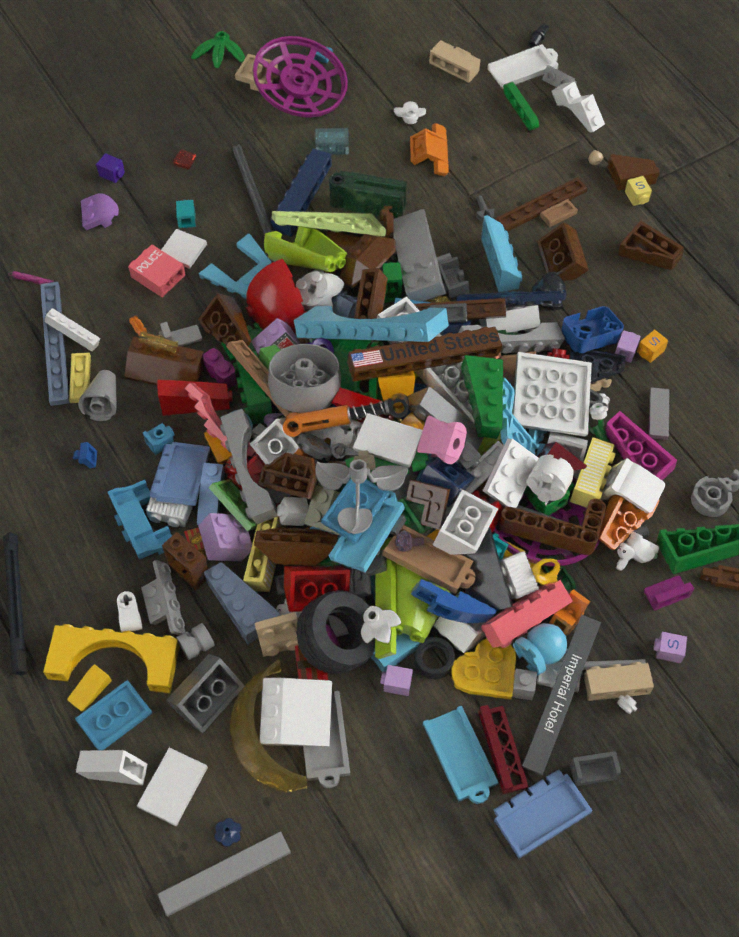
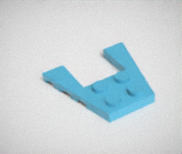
(251, 249)
(512, 428)

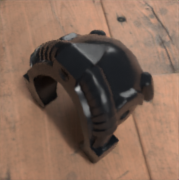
(550, 282)

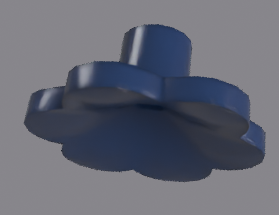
(229, 837)

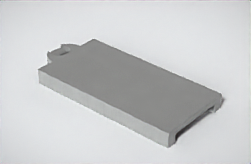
(330, 760)

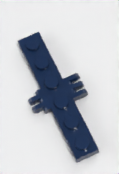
(519, 297)

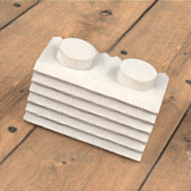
(172, 513)
(518, 575)

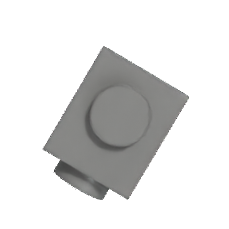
(183, 336)

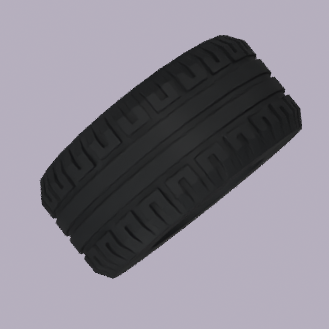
(314, 639)

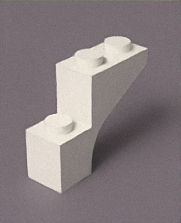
(582, 106)

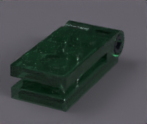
(367, 193)

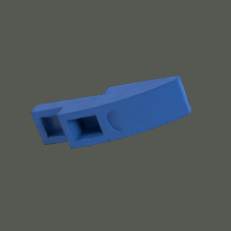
(455, 608)

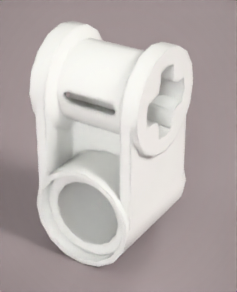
(128, 615)

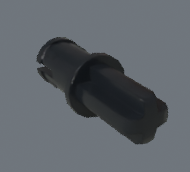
(538, 35)

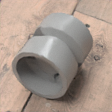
(195, 641)

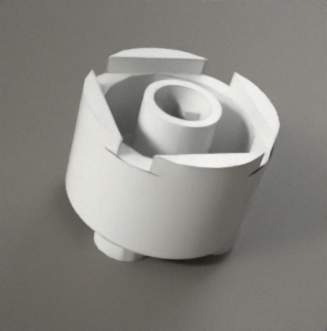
(550, 478)

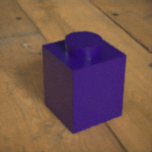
(110, 168)

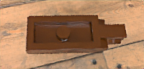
(721, 576)

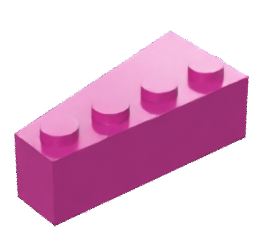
(639, 447)

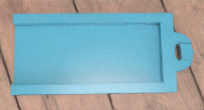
(364, 551)
(461, 755)

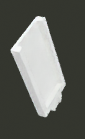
(523, 65)

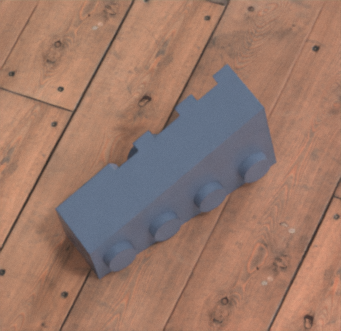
(239, 601)

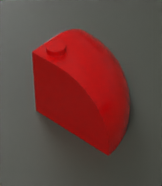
(274, 296)

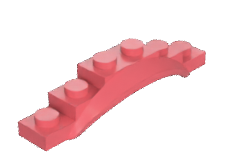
(207, 411)

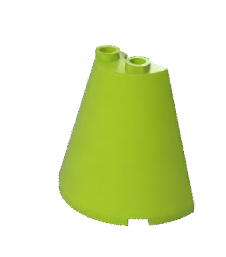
(309, 250)
(412, 611)

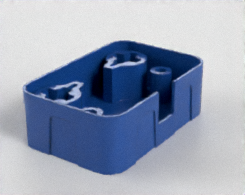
(603, 326)

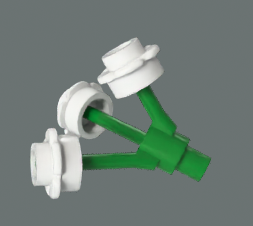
(598, 412)

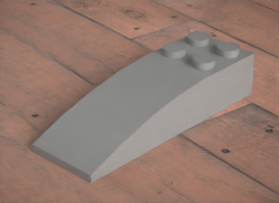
(417, 257)

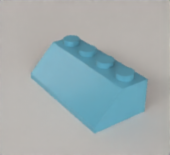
(500, 255)

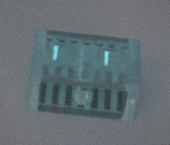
(332, 140)

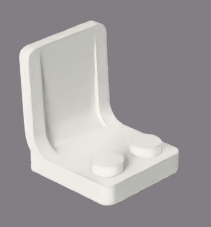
(633, 484)

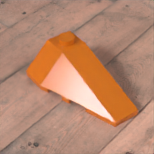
(620, 521)

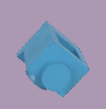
(158, 438)

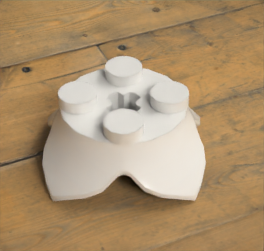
(319, 288)

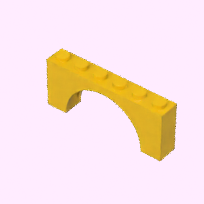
(72, 644)

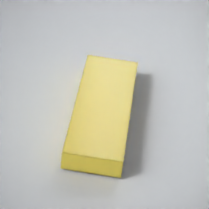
(79, 375)

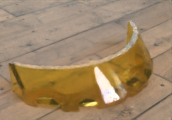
(247, 744)

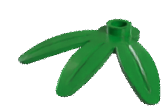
(219, 43)

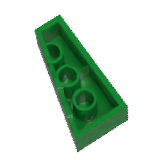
(485, 391)
(256, 399)
(698, 547)

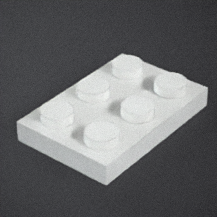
(510, 474)

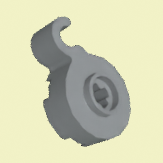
(719, 489)

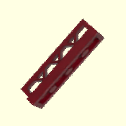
(495, 748)

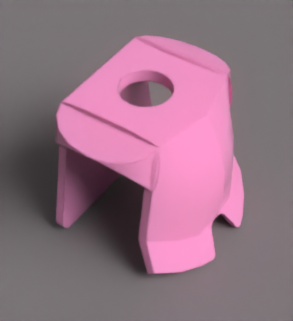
(442, 439)

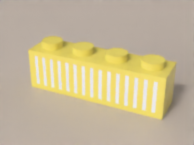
(592, 477)
(260, 568)

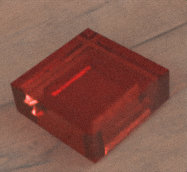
(184, 159)

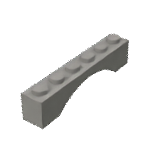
(540, 339)
(238, 433)

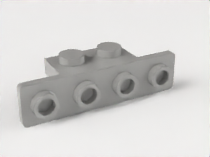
(162, 600)

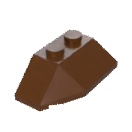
(367, 253)
(290, 475)
(295, 545)

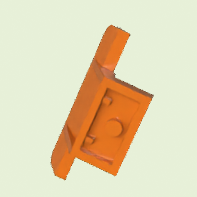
(432, 146)

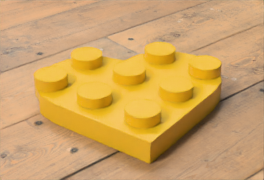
(486, 671)

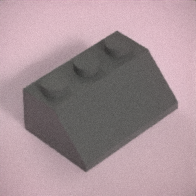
(205, 693)

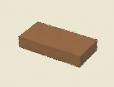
(558, 213)

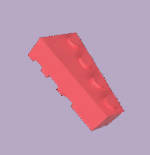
(525, 614)

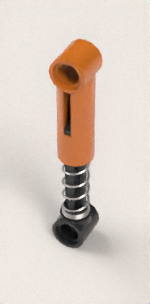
(343, 415)

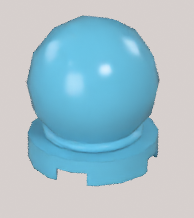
(543, 646)

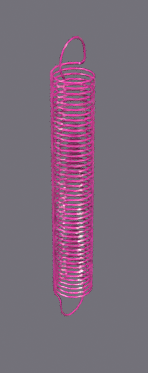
(26, 278)

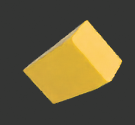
(89, 688)

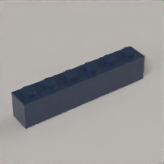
(304, 187)

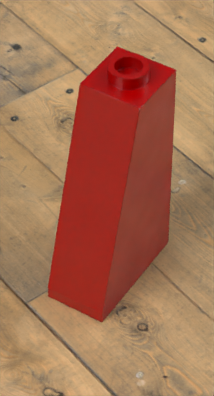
(175, 398)

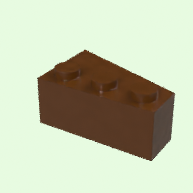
(651, 247)

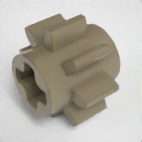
(369, 459)

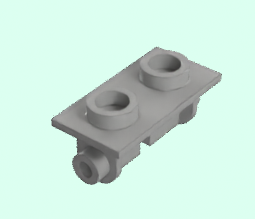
(556, 77)

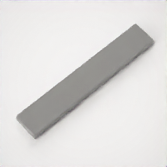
(223, 873)

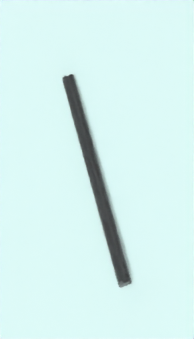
(250, 184)

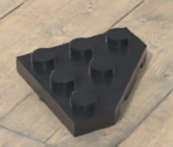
(603, 363)

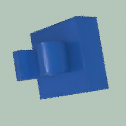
(86, 455)

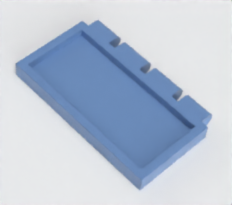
(179, 473)
(542, 814)

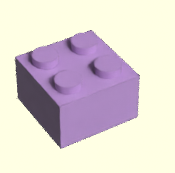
(224, 538)

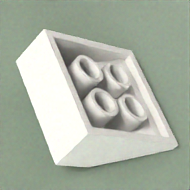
(295, 712)

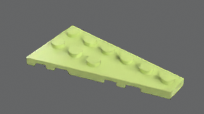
(336, 222)

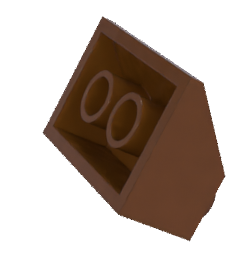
(563, 253)

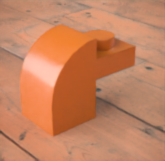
(570, 615)

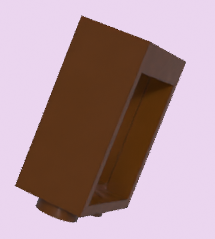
(185, 557)

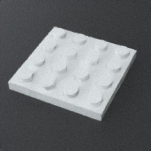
(552, 393)

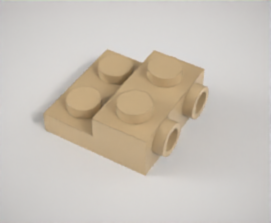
(246, 75)
(277, 634)

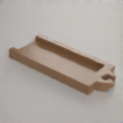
(433, 563)

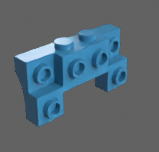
(131, 516)

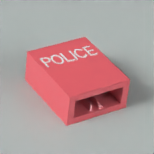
(156, 270)

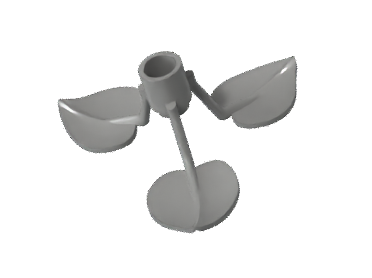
(334, 475)

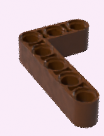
(556, 532)

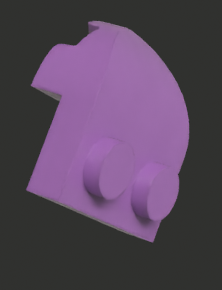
(98, 210)

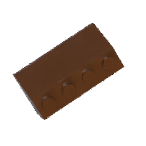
(149, 364)

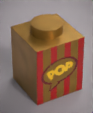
(194, 538)

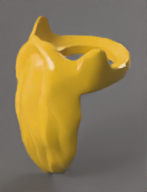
(539, 574)

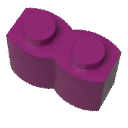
(219, 368)

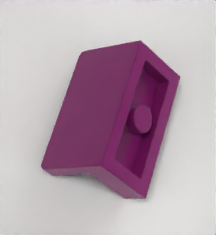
(668, 592)

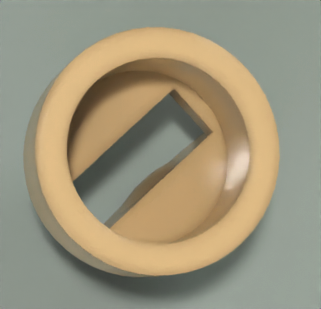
(595, 157)

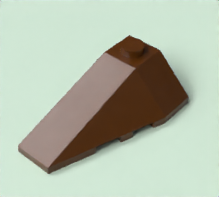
(225, 320)

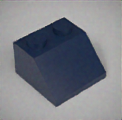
(447, 476)

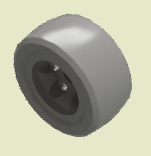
(303, 366)

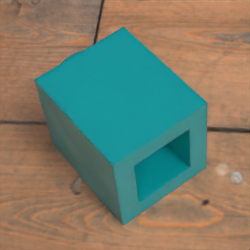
(185, 213)

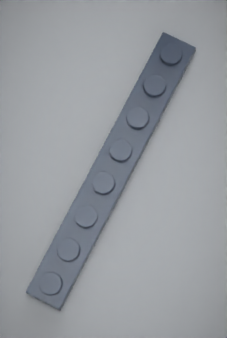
(54, 347)

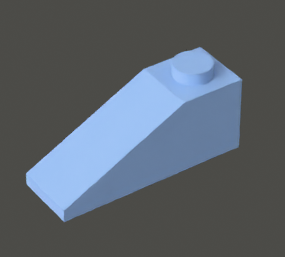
(207, 500)

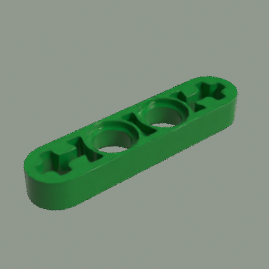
(521, 106)

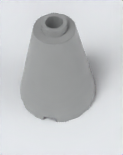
(100, 397)

